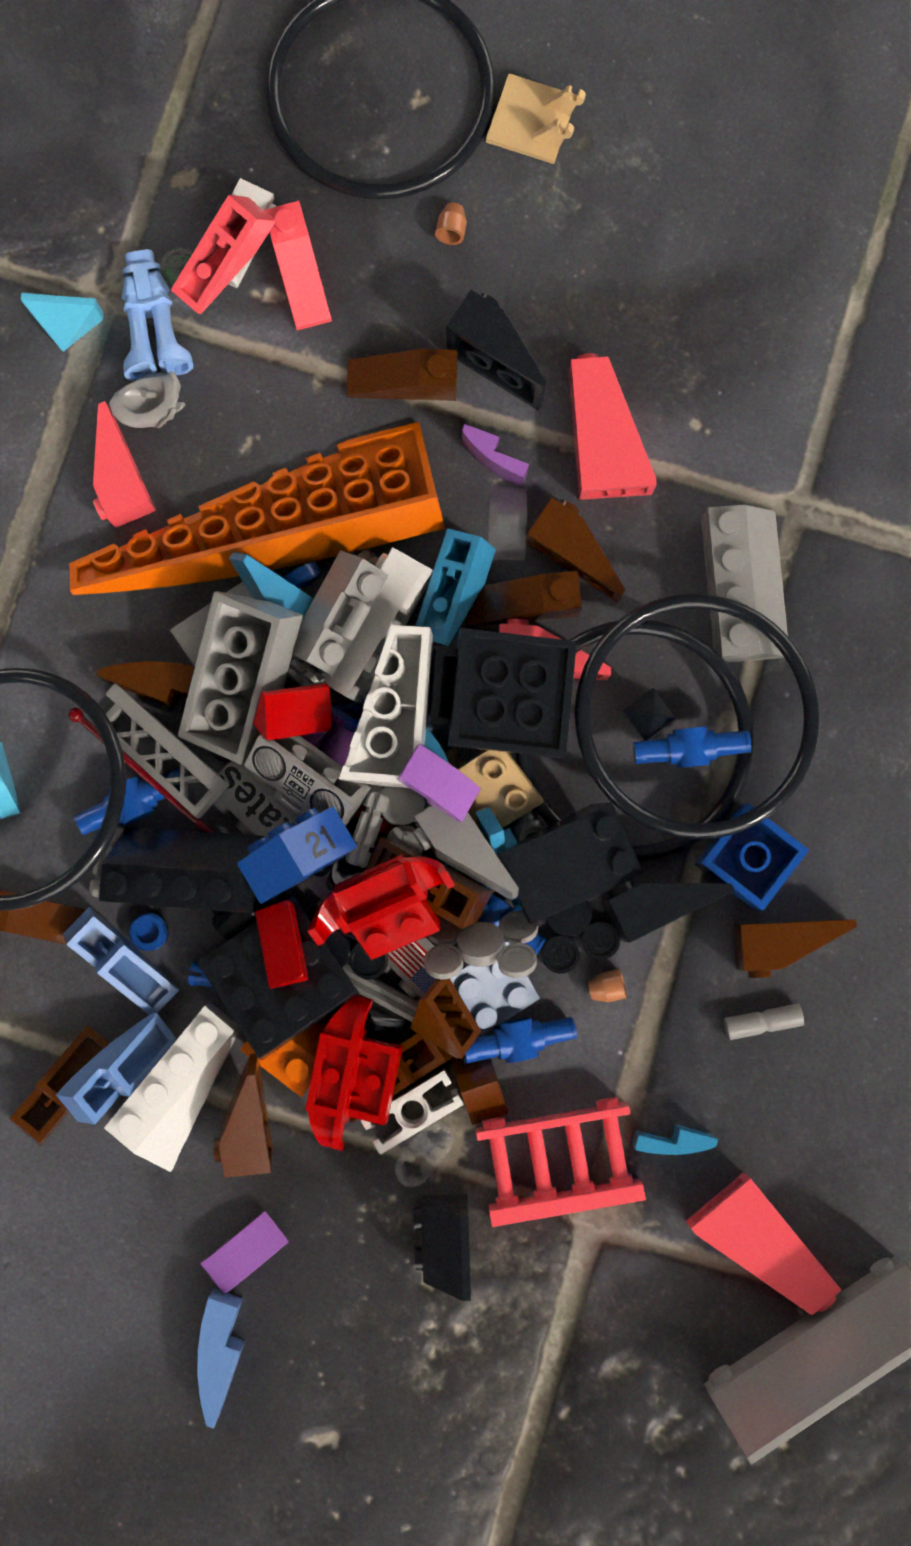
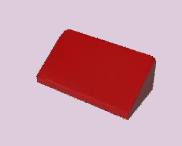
(294, 712)
(281, 944)

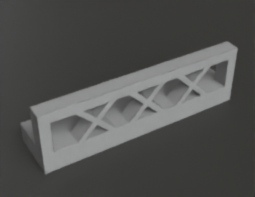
(176, 750)

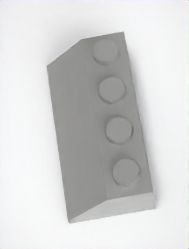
(743, 567)
(240, 656)

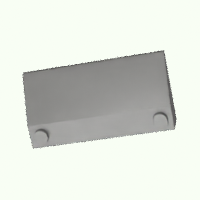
(817, 1361)

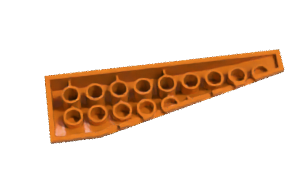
(349, 501)

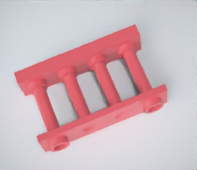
(546, 1199)

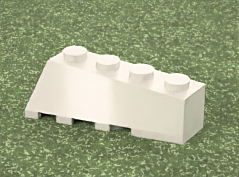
(392, 606)
(393, 710)
(168, 1100)

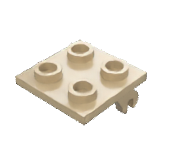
(533, 118)
(502, 785)

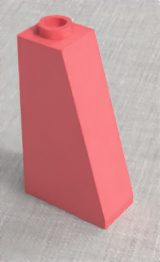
(606, 440)
(757, 1238)

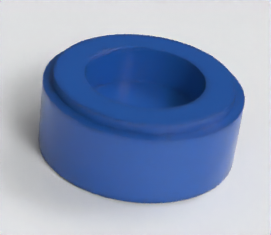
(304, 575)
(148, 931)

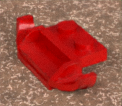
(383, 905)
(350, 1075)

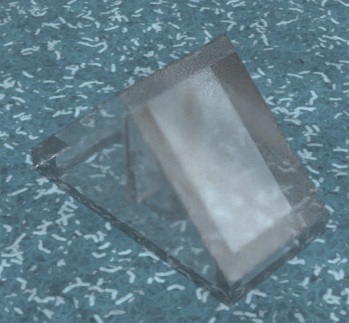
(507, 521)

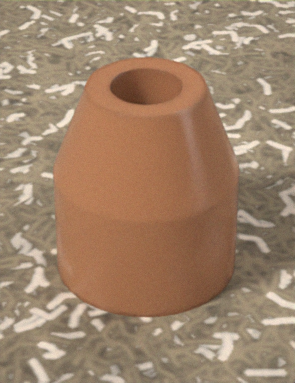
(451, 224)
(608, 986)

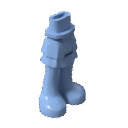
(147, 298)

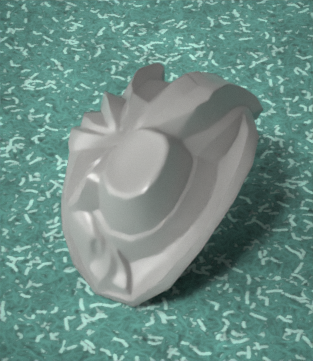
(148, 401)

